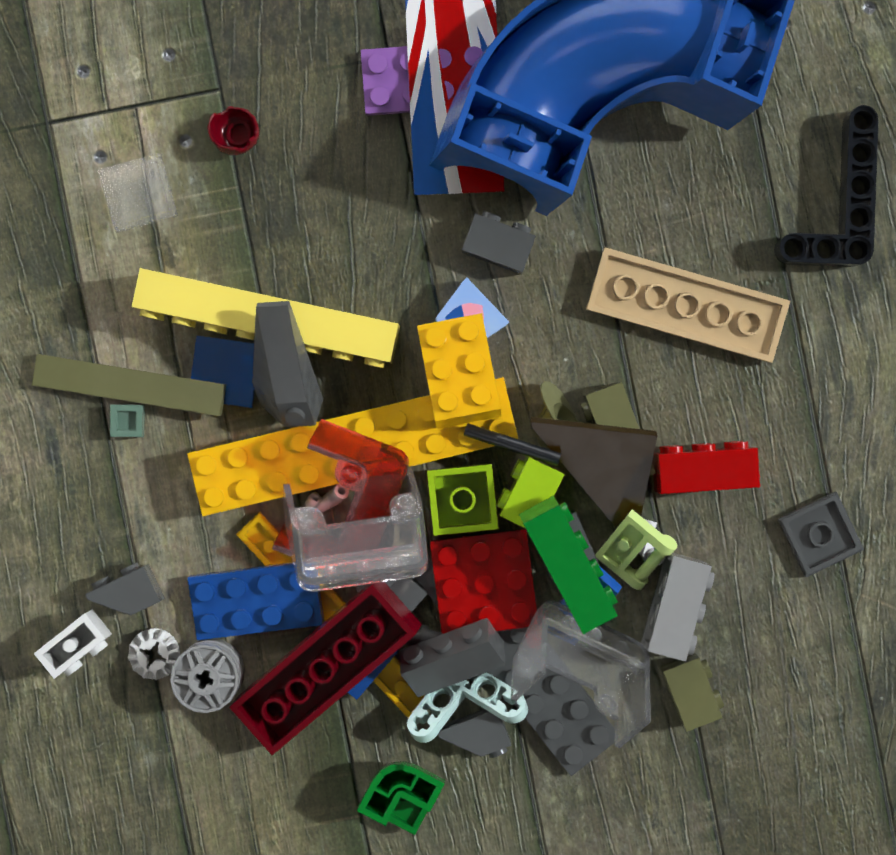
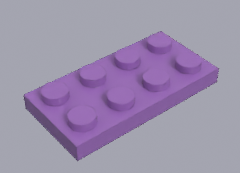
(388, 78)

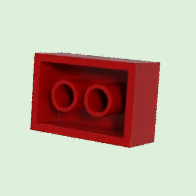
(706, 468)

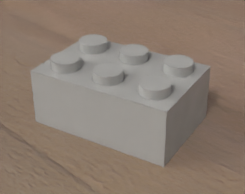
(677, 607)

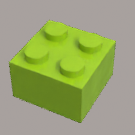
(531, 485)
(462, 499)

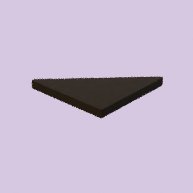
(604, 460)

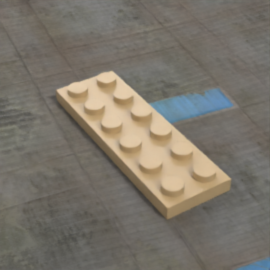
(688, 305)

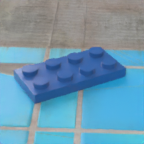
(252, 602)

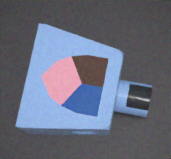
(470, 301)

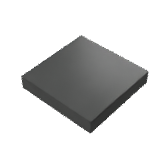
(820, 534)

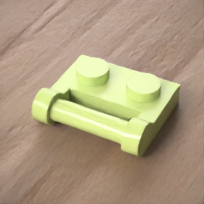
(628, 542)

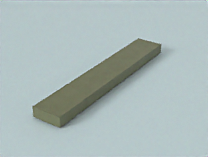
(129, 385)

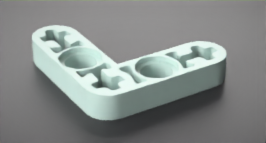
(457, 694)

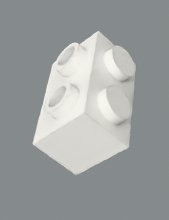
(73, 643)

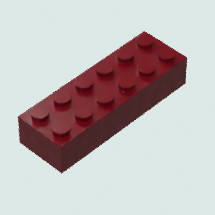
(325, 666)

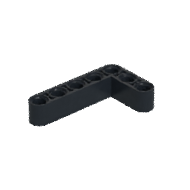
(849, 202)

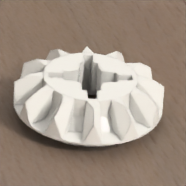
(147, 640)

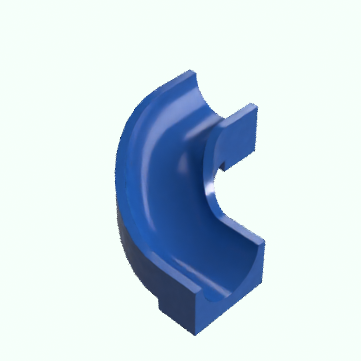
(577, 61)

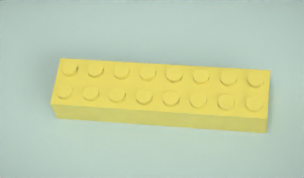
(235, 309)

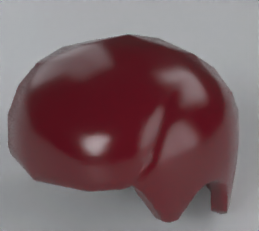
(233, 130)

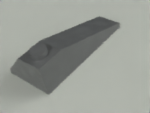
(283, 368)

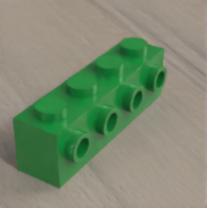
(568, 564)

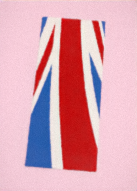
(452, 27)

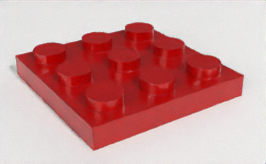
(484, 579)

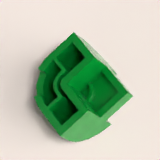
(401, 795)

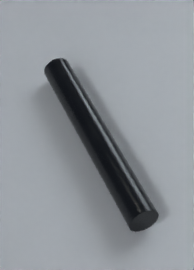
(512, 444)

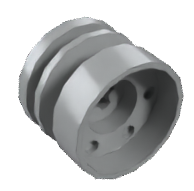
(225, 669)

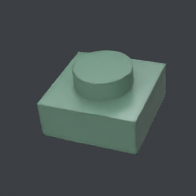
(127, 420)

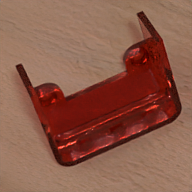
(363, 466)

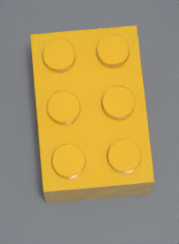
(459, 371)

